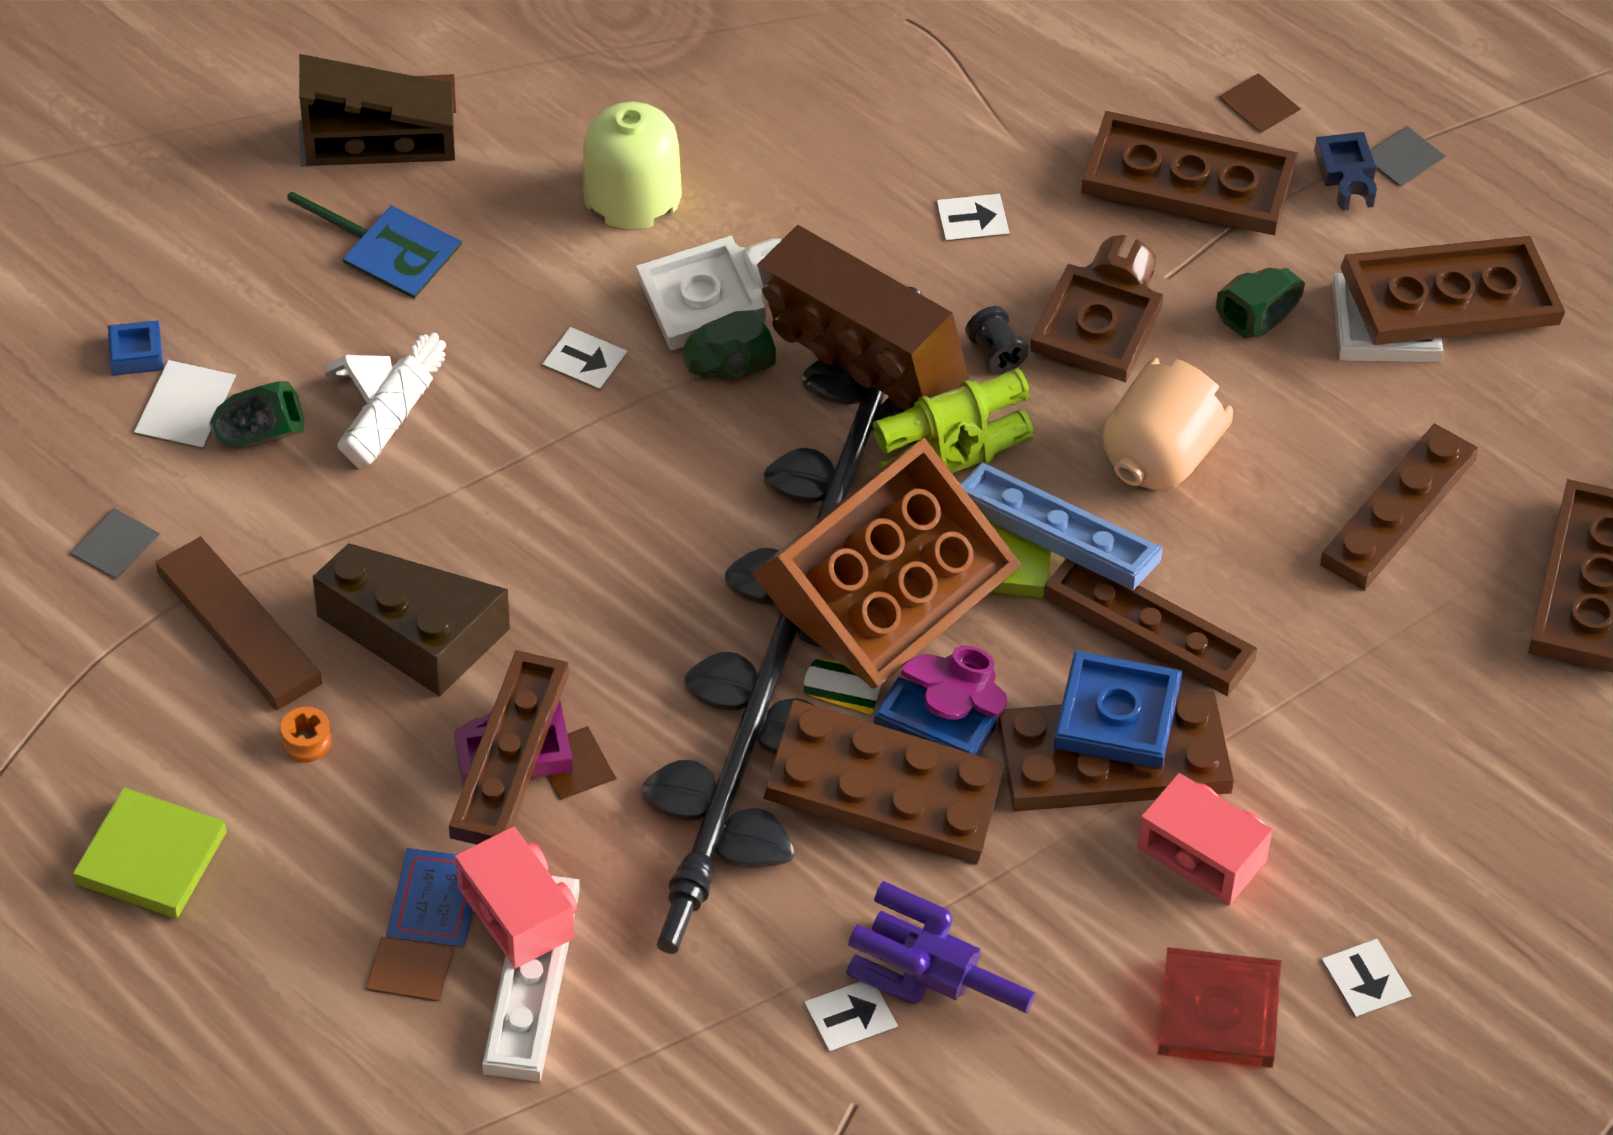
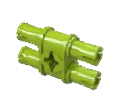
(957, 422)

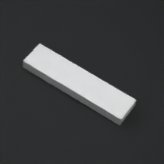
(526, 1012)

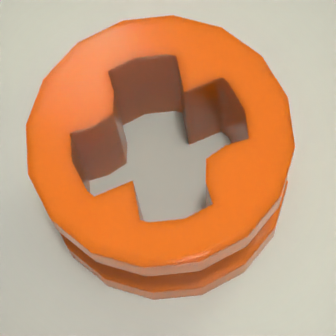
(312, 720)

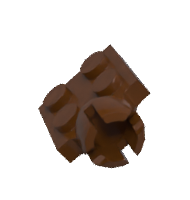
(1101, 311)

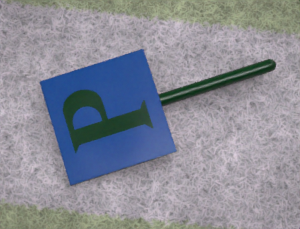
(394, 249)

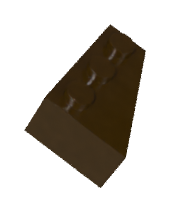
(372, 115)
(411, 613)

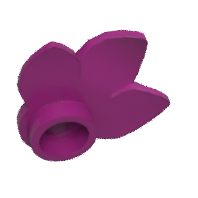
(957, 683)

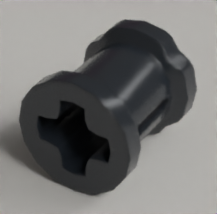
(997, 339)

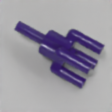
(925, 955)

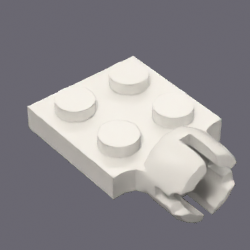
(703, 286)

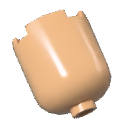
(1164, 425)

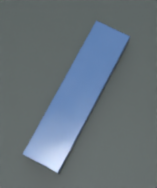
(1061, 527)

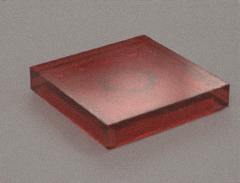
(1219, 1007)

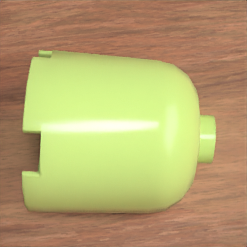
(631, 165)

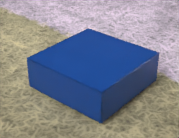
(135, 347)

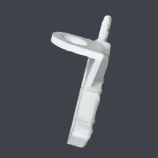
(388, 394)

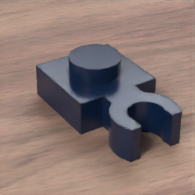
(1347, 163)

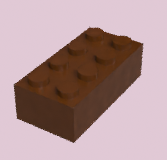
(861, 319)

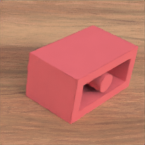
(1204, 838)
(516, 896)

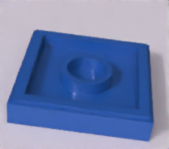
(1117, 709)

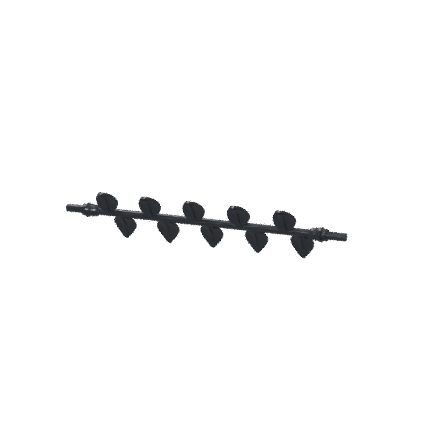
(731, 683)

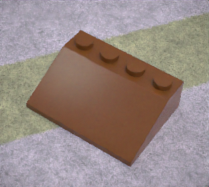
(889, 566)

